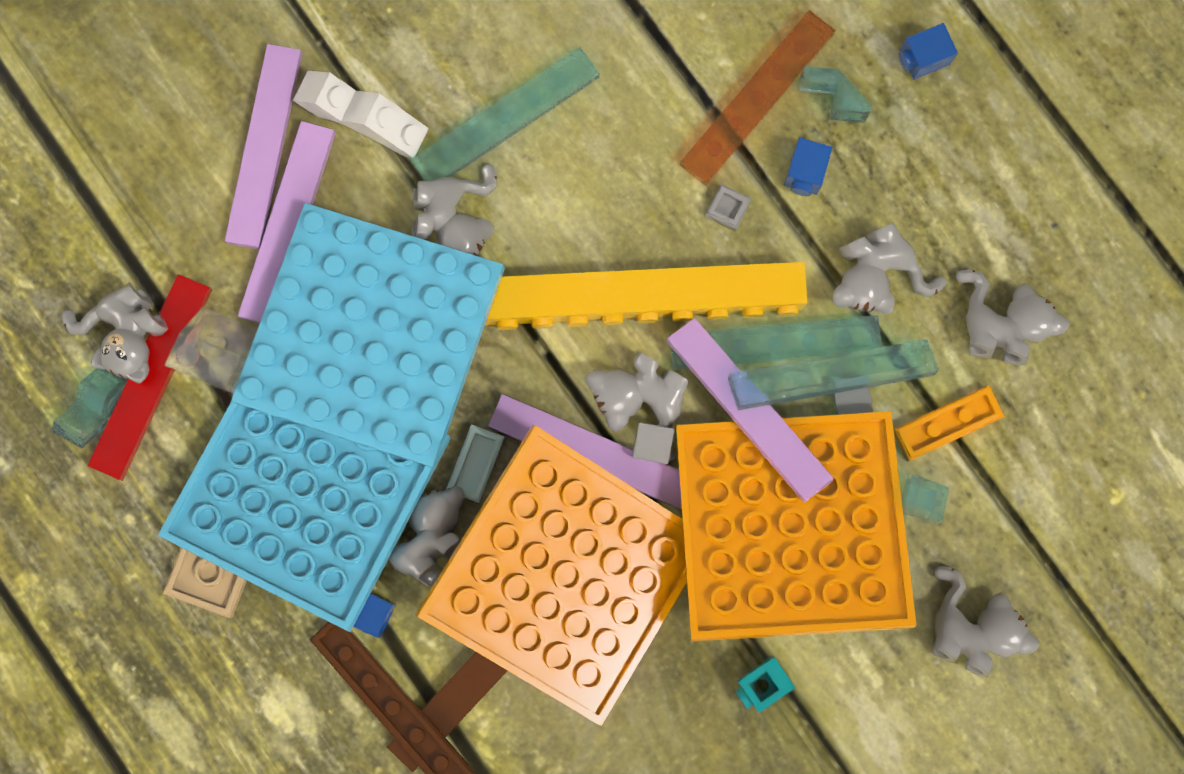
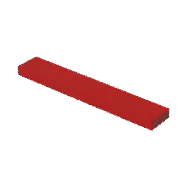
(139, 401)

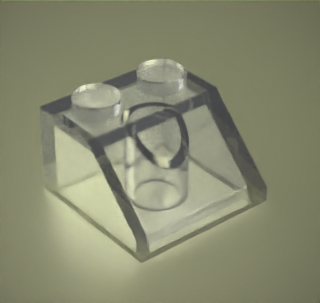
(212, 350)

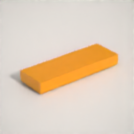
(948, 423)

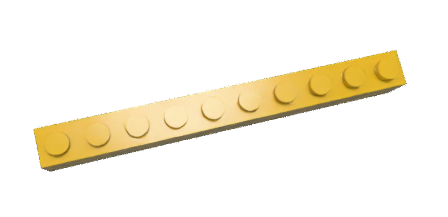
(649, 295)

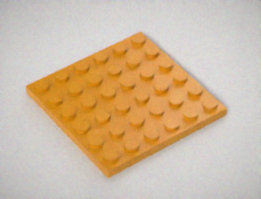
(789, 566)
(562, 576)

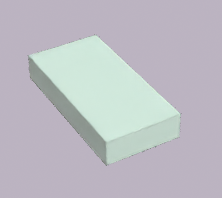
(476, 462)

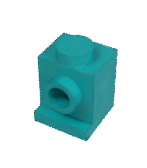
(777, 685)

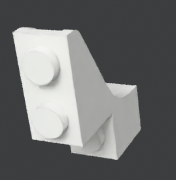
(361, 111)

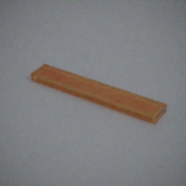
(757, 98)

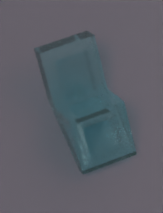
(846, 100)
(92, 409)
(924, 499)

